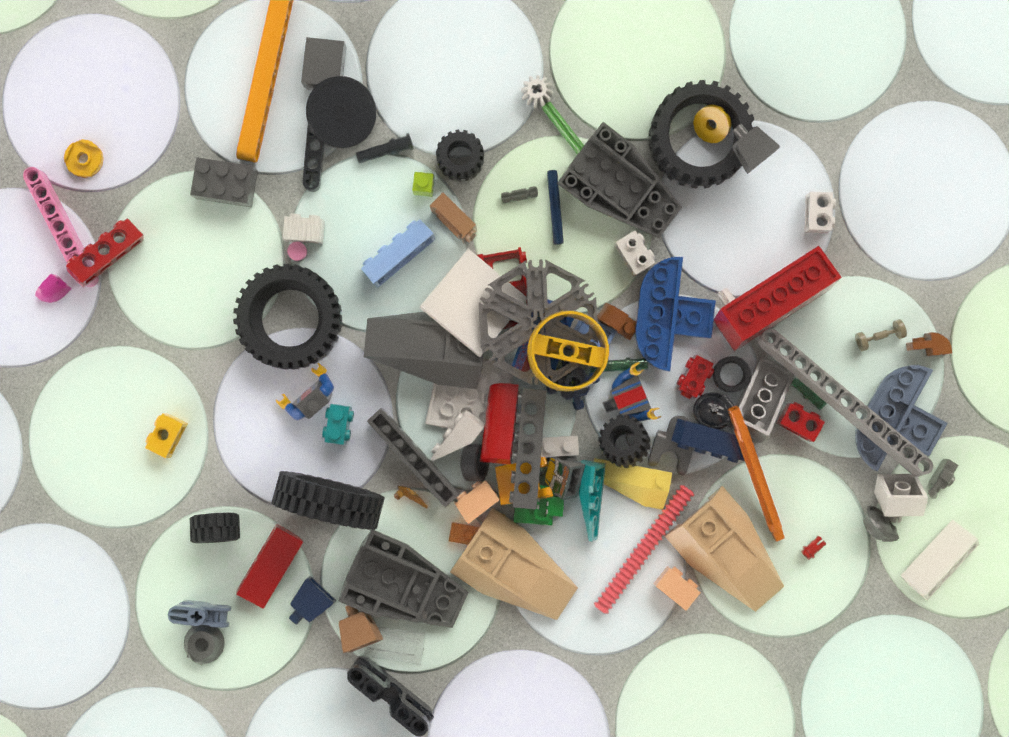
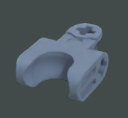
(199, 613)

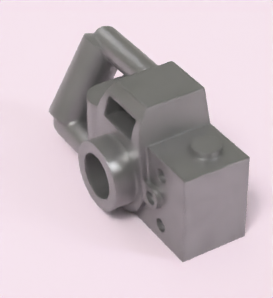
(942, 477)

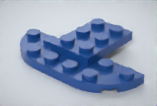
(667, 314)

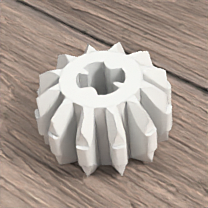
(544, 94)

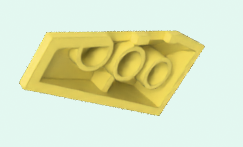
(638, 483)

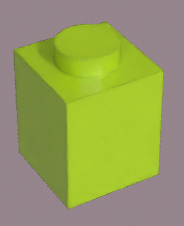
(423, 184)

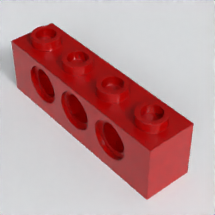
(84, 274)

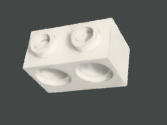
(814, 211)

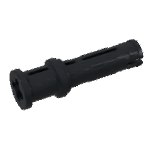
(393, 146)

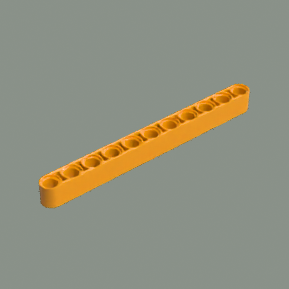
(264, 80)

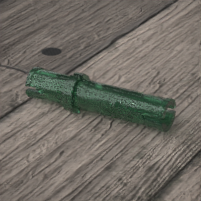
(623, 364)

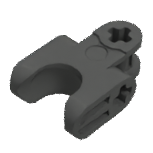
(663, 443)

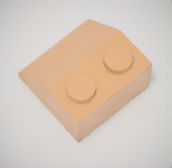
(476, 501)

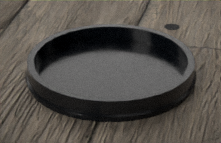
(341, 112)

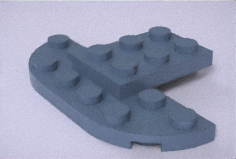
(895, 405)

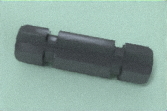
(519, 194)

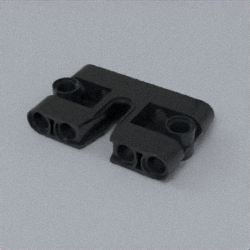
(412, 717)

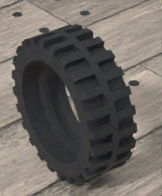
(660, 126)

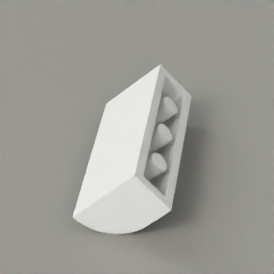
(940, 559)

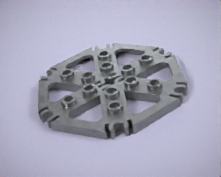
(521, 313)

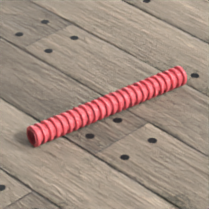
(644, 549)

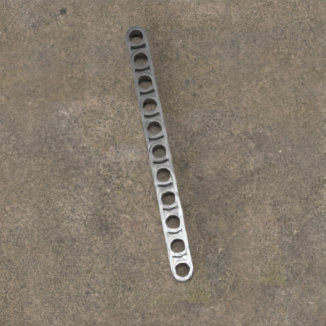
(854, 404)

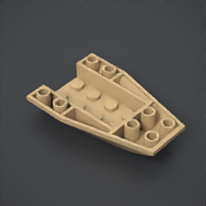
(727, 550)
(514, 568)

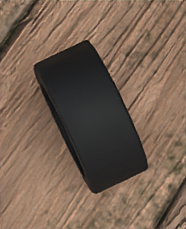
(744, 367)
(470, 463)

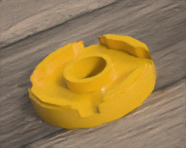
(702, 126)
(91, 166)

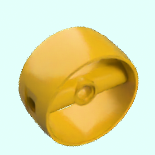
(582, 353)

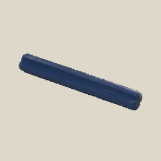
(555, 207)

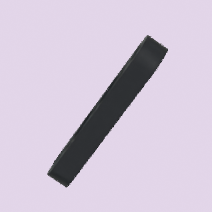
(309, 155)

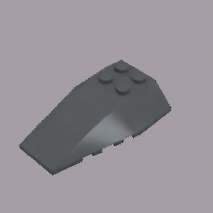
(400, 584)

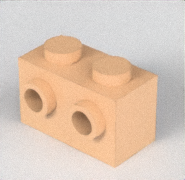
(676, 587)

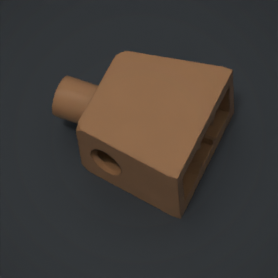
(358, 630)

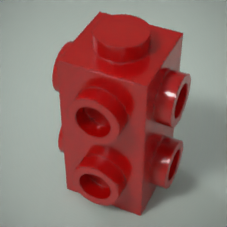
(696, 374)

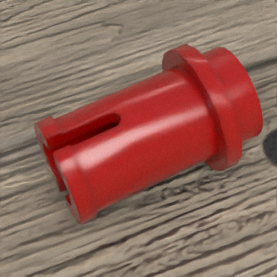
(812, 548)

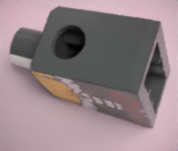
(564, 476)

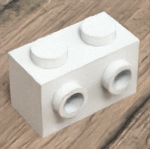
(632, 254)

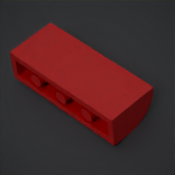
(500, 423)
(269, 566)

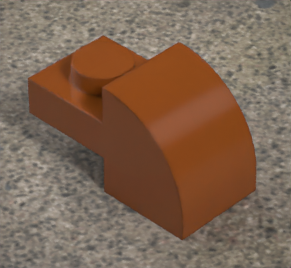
(617, 320)
(933, 343)

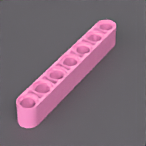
(58, 217)

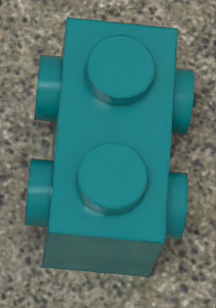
(338, 424)

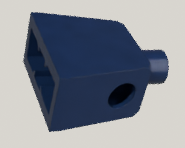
(310, 601)

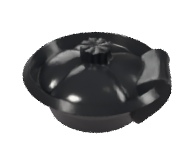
(712, 410)

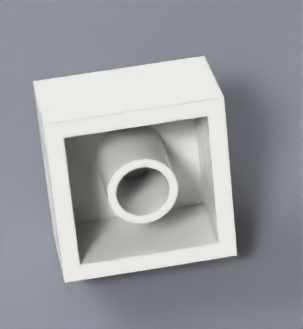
(900, 496)

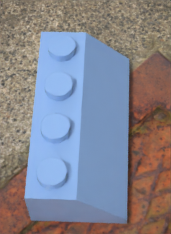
(398, 253)

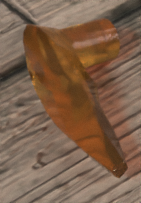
(409, 493)

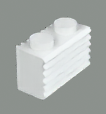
(303, 229)

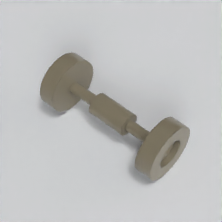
(898, 328)

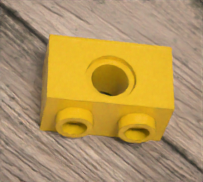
(175, 429)

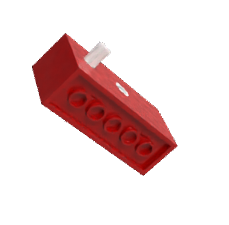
(775, 298)

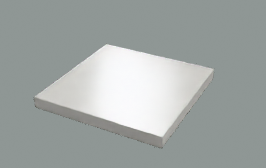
(457, 300)
(449, 401)

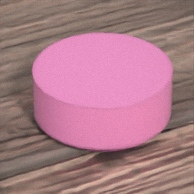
(297, 251)

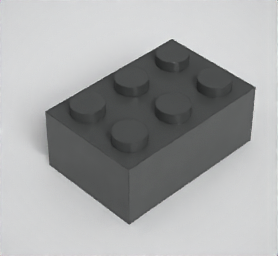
(224, 182)

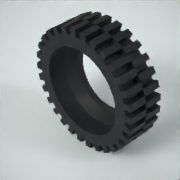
(251, 310)
(328, 500)

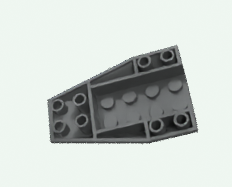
(620, 183)
(422, 349)

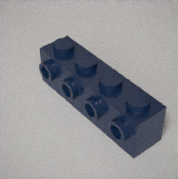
(707, 439)

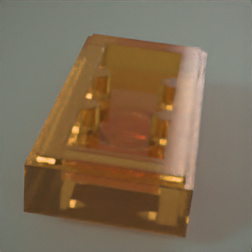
(462, 533)

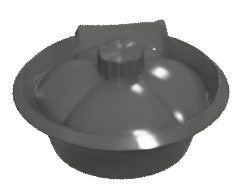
(879, 525)
(203, 644)

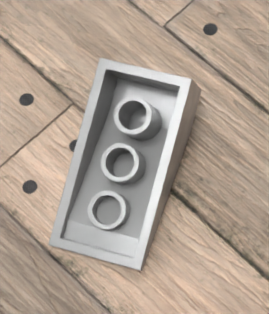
(763, 397)

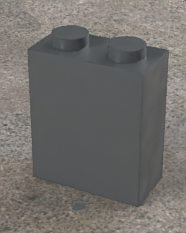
(322, 60)

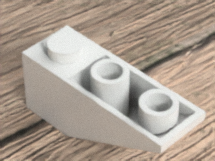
(462, 434)

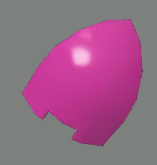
(52, 289)

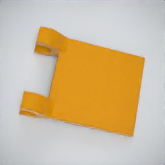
(503, 476)

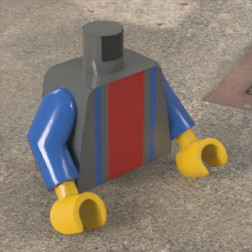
(630, 396)
(311, 400)

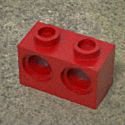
(799, 425)

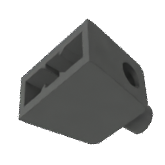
(753, 147)

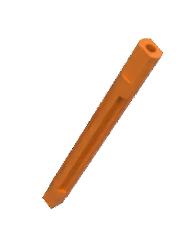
(756, 473)

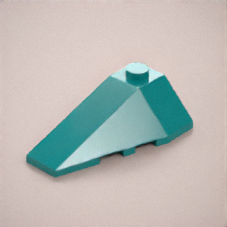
(591, 496)

